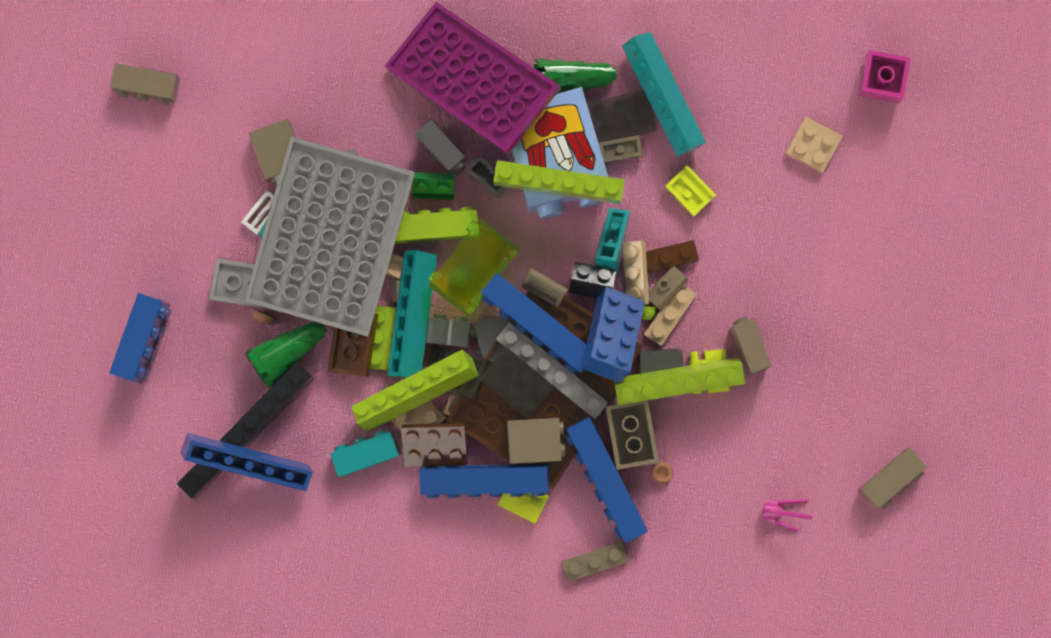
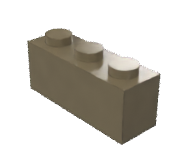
(144, 84)
(893, 479)

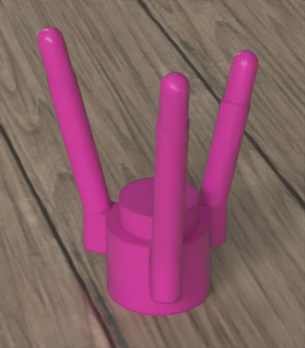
(773, 512)

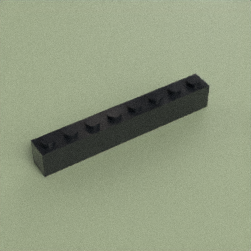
(251, 425)

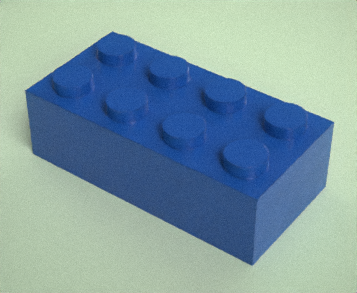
(613, 335)
(140, 338)

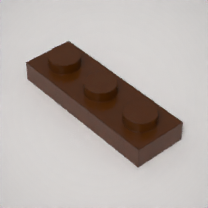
(671, 256)

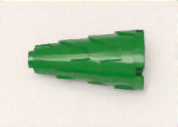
(576, 74)
(278, 355)

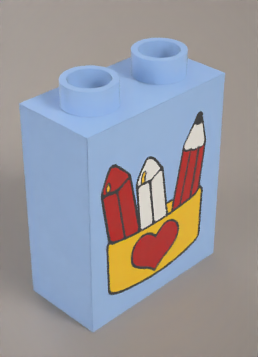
(562, 141)

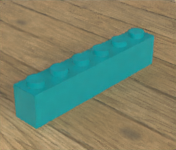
(663, 94)
(411, 314)

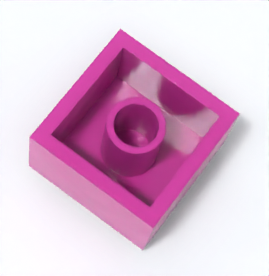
(884, 76)

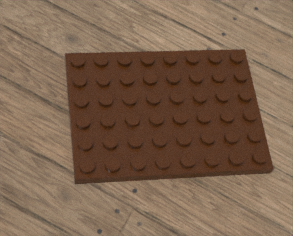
(489, 415)

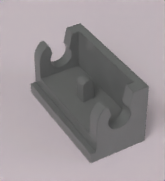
(660, 359)

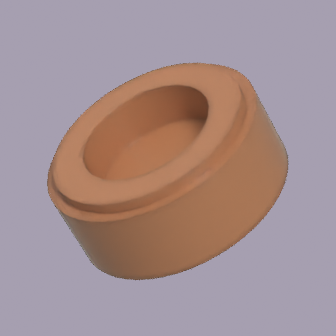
(262, 317)
(662, 472)

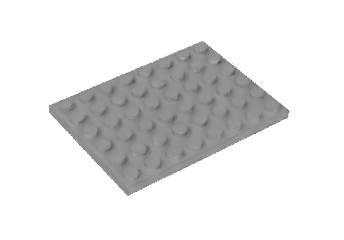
(329, 236)

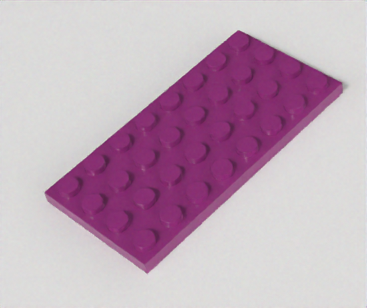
(472, 78)

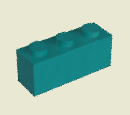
(364, 453)

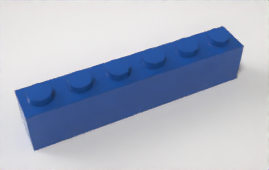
(535, 321)
(246, 462)
(606, 479)
(484, 480)

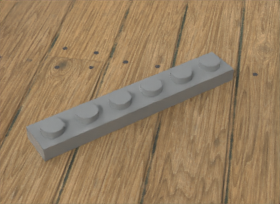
(552, 371)

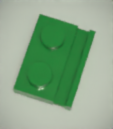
(433, 186)

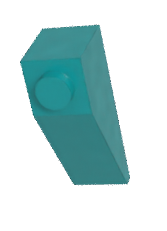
(611, 242)

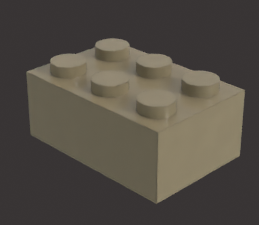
(631, 434)

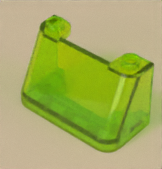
(472, 266)

